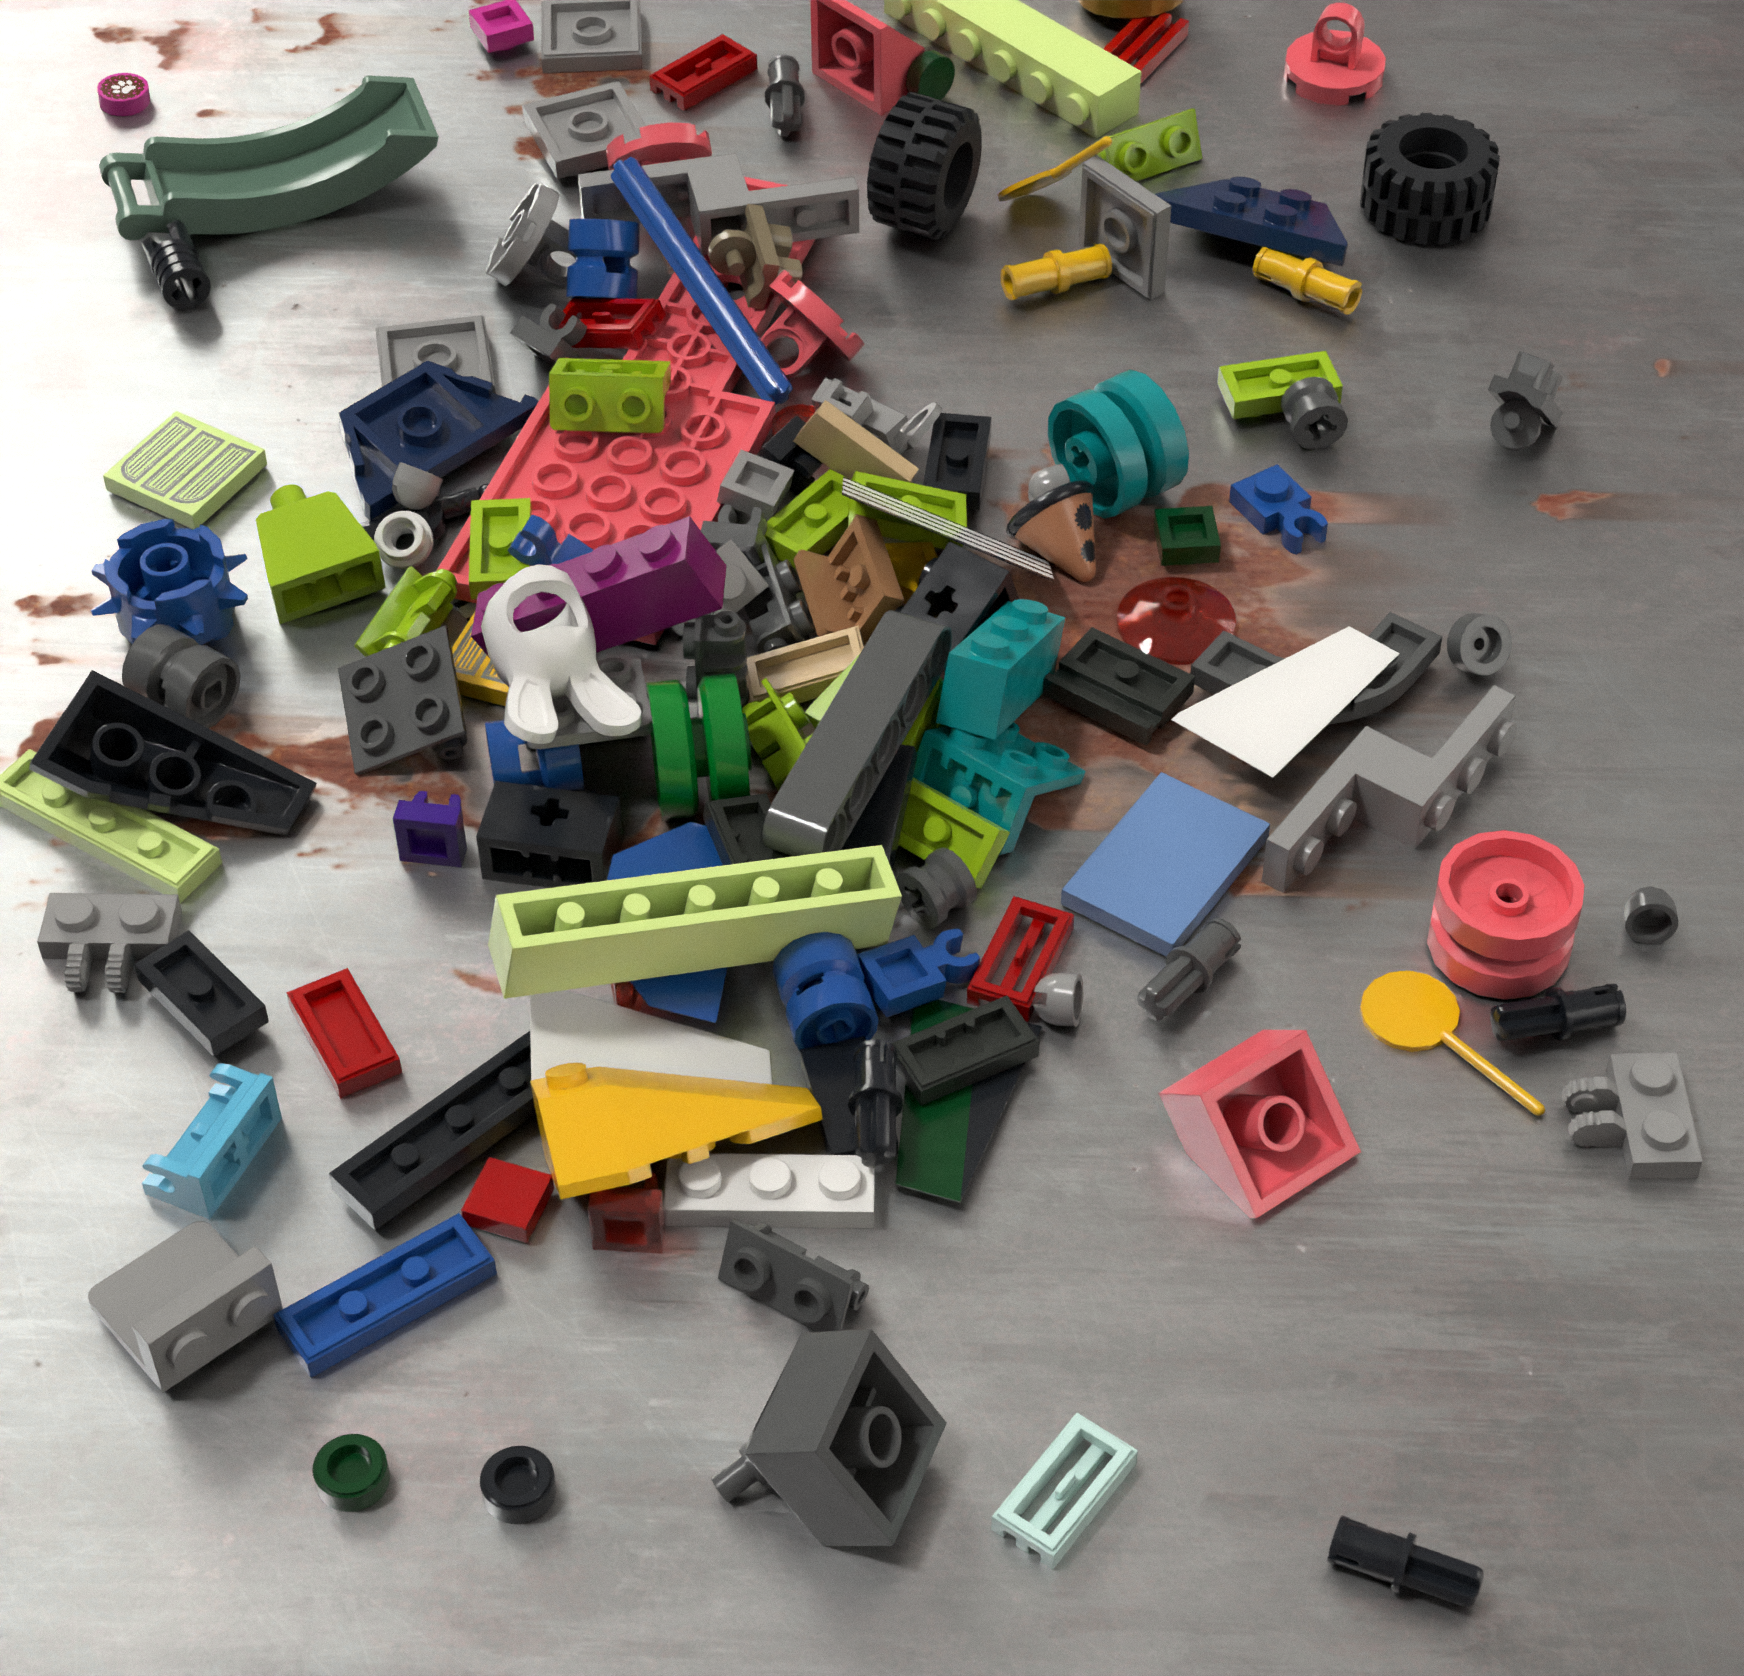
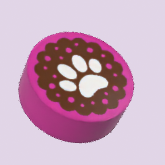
(123, 94)

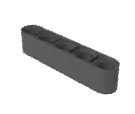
(858, 736)

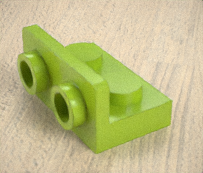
(608, 395)

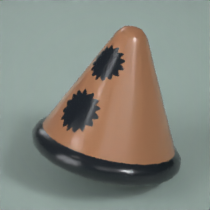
(1060, 528)

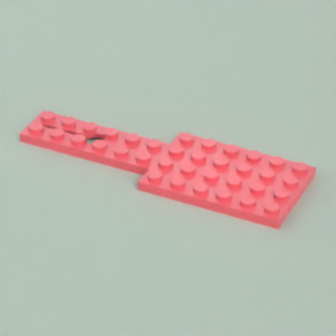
(627, 482)

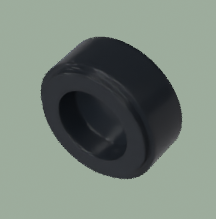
(518, 1484)

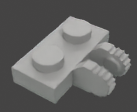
(106, 928)
(1641, 1110)

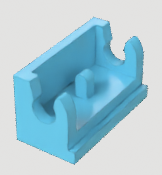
(216, 1143)

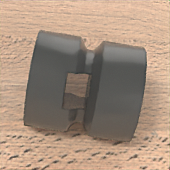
(182, 674)

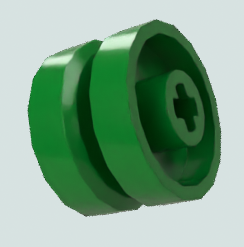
(701, 746)

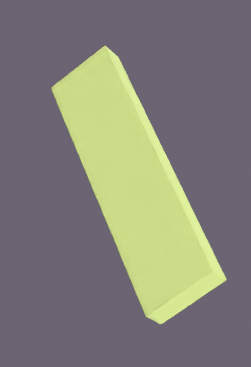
(112, 832)

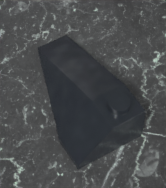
(151, 758)

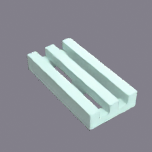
(1032, 1533)

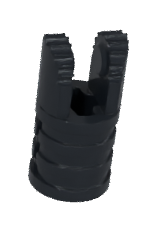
(178, 268)

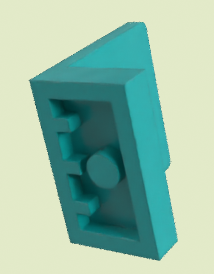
(994, 775)

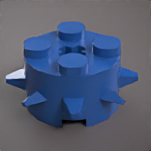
(170, 580)

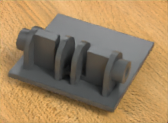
(718, 649)
(403, 702)

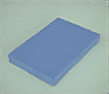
(1165, 864)

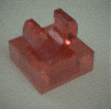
(628, 1219)

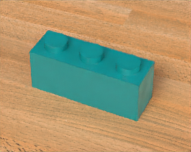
(1000, 668)

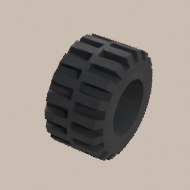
(924, 165)
(1429, 178)

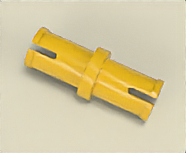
(1056, 271)
(1307, 280)

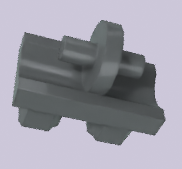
(1523, 400)

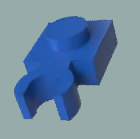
(1277, 502)
(908, 975)

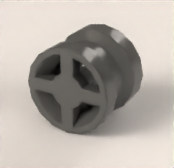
(1314, 413)
(936, 887)

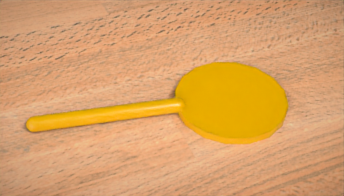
(1053, 175)
(1421, 1013)

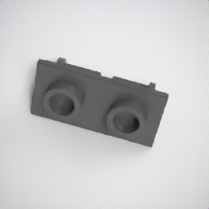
(776, 612)
(787, 1279)

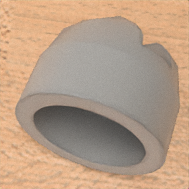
(1046, 480)
(414, 487)
(1063, 999)

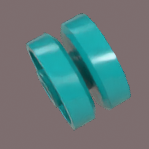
(1120, 440)

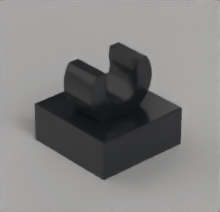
(787, 453)

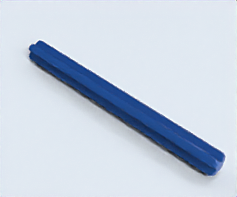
(701, 281)

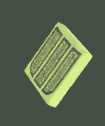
(185, 470)

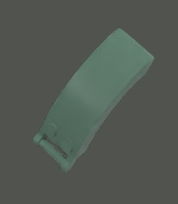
(276, 173)

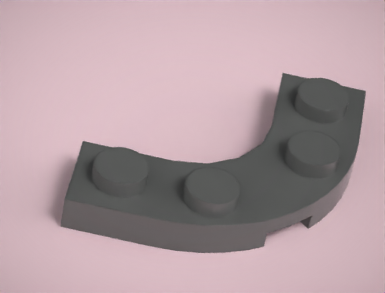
(1233, 660)

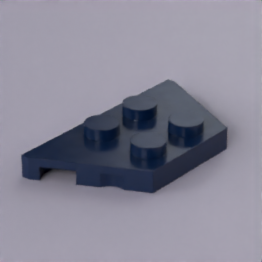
(1260, 217)
(427, 422)

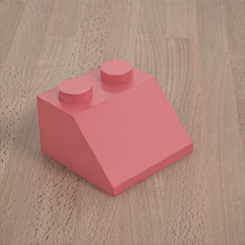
(860, 54)
(1261, 1119)

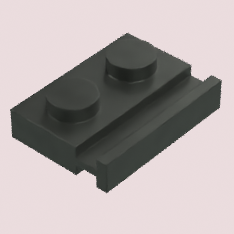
(1119, 685)

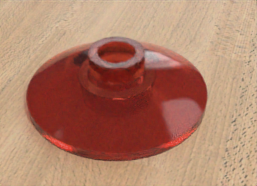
(1174, 618)

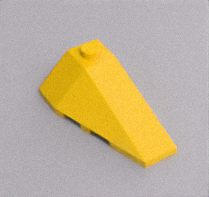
(613, 1122)

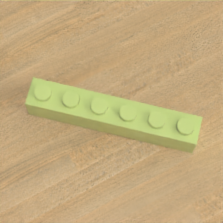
(1031, 57)
(688, 919)

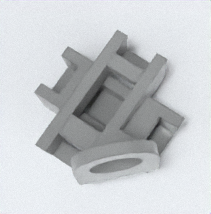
(877, 417)

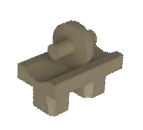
(755, 255)

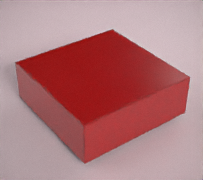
(507, 1199)

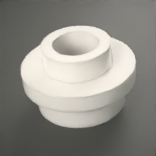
(392, 528)

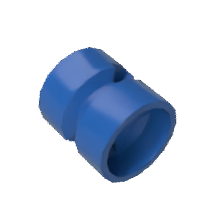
(598, 240)
(557, 765)
(824, 990)

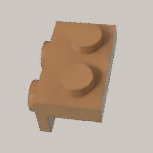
(851, 583)

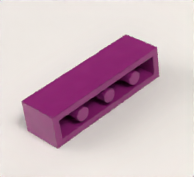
(631, 586)

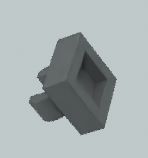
(546, 339)
(746, 536)

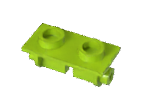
(1155, 146)
(410, 610)
(777, 724)

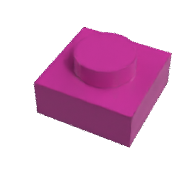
(501, 25)

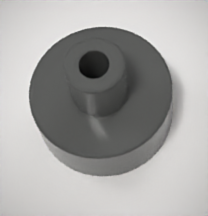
(1479, 644)

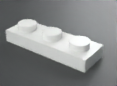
(770, 1190)

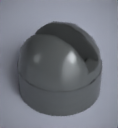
(1650, 916)

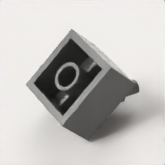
(841, 1440)

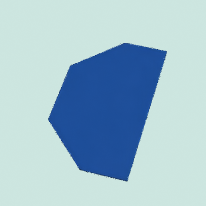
(677, 850)

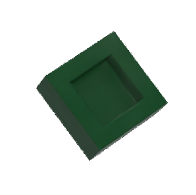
(1186, 535)

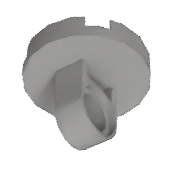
(531, 240)

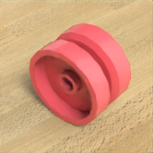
(1505, 914)

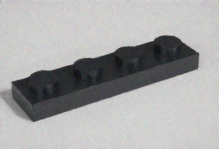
(439, 1137)

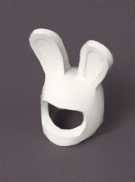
(551, 662)

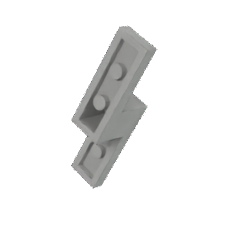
(716, 196)
(1389, 789)

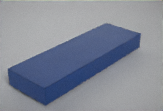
(384, 1295)

